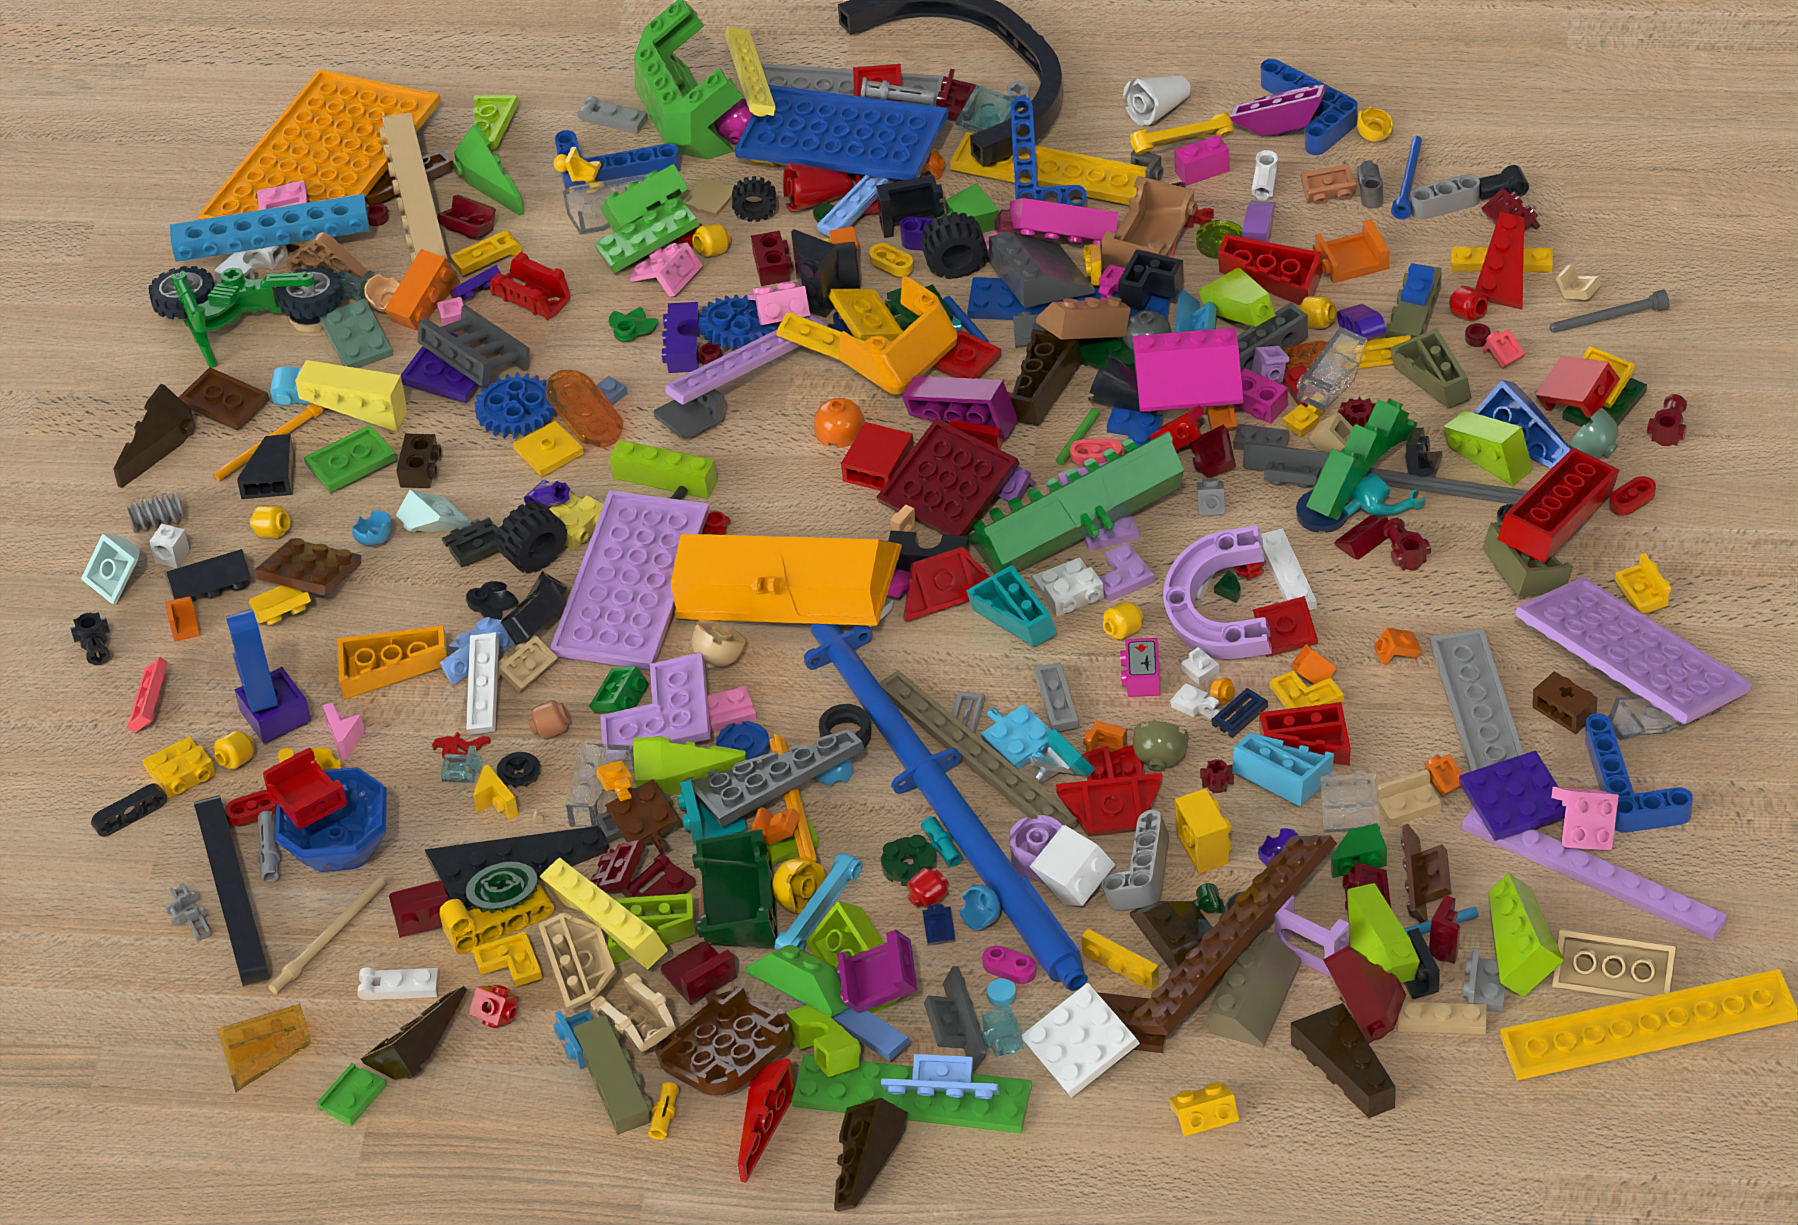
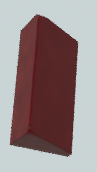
(1363, 537)

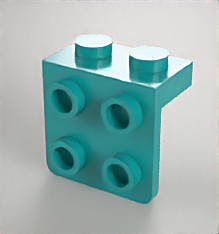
(700, 821)

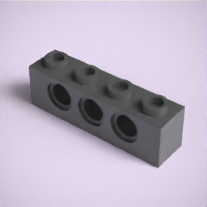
(1282, 330)

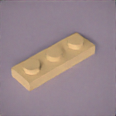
(1442, 1018)

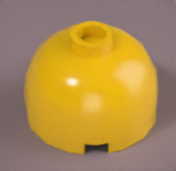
(797, 883)

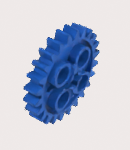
(733, 322)
(514, 405)

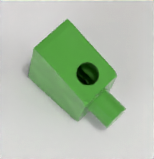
(974, 203)

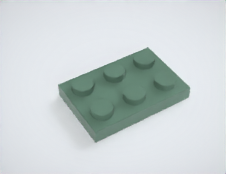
(356, 334)

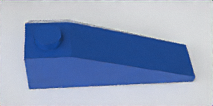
(1513, 406)

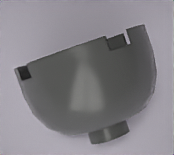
(1145, 323)

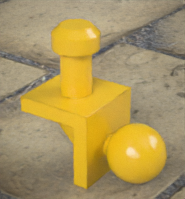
(577, 167)

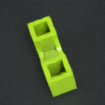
(833, 1046)

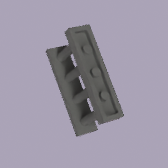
(470, 360)

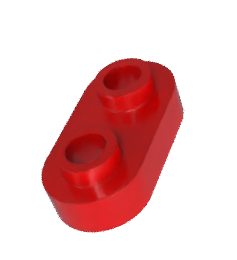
(1632, 495)
(248, 807)

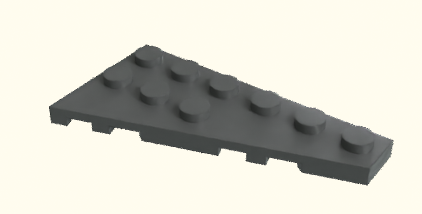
(769, 776)

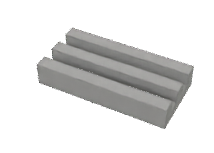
(977, 712)

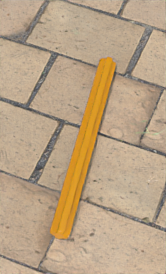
(793, 800)

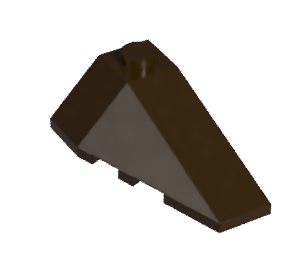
(160, 432)
(416, 1041)

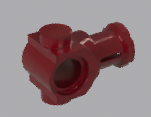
(1667, 424)
(1408, 547)

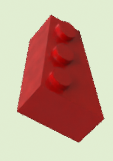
(1315, 726)

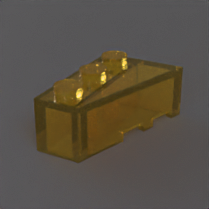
(263, 1043)

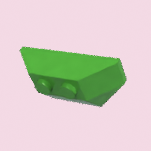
(802, 977)

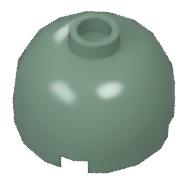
(1597, 435)

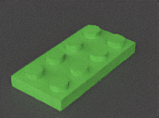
(646, 234)

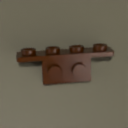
(1426, 874)

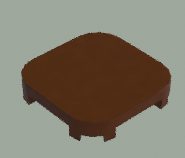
(725, 1043)

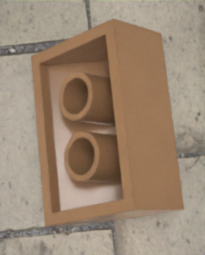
(1086, 318)

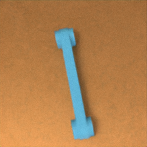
(843, 870)

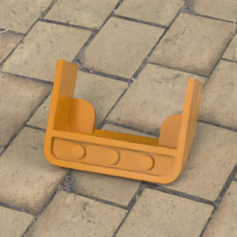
(912, 352)

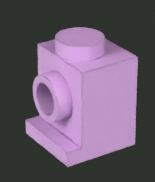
(1270, 362)

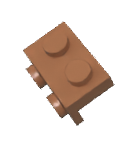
(1328, 184)

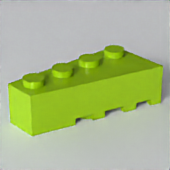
(1521, 936)

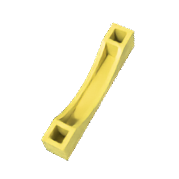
(618, 922)

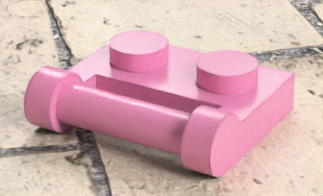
(283, 195)

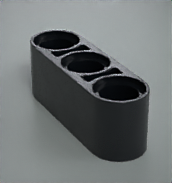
(533, 612)

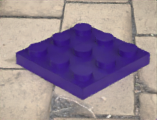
(1513, 795)

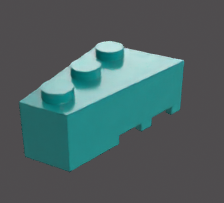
(1012, 606)

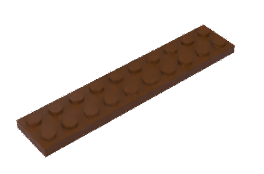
(1231, 935)

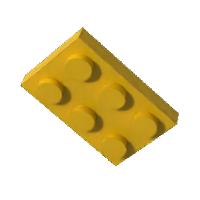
(865, 313)

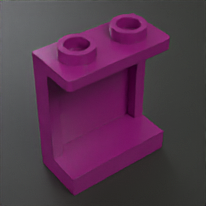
(878, 973)

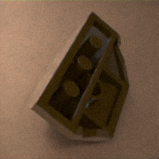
(1172, 928)

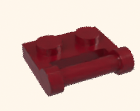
(673, 882)

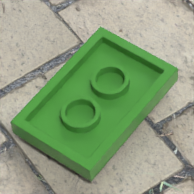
(350, 458)

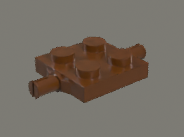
(644, 816)

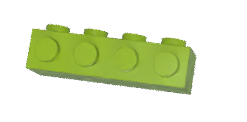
(663, 468)

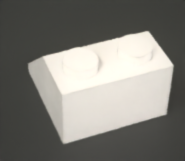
(1072, 866)

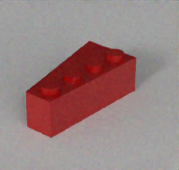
(1275, 267)

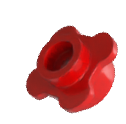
(716, 523)

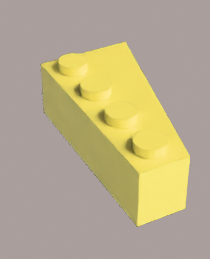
(354, 392)

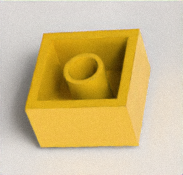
(1203, 830)

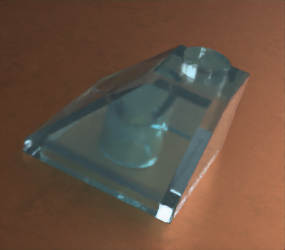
(985, 110)

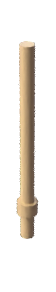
(293, 969)

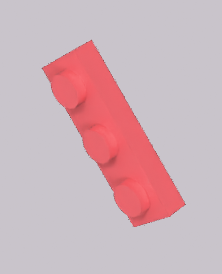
(148, 695)

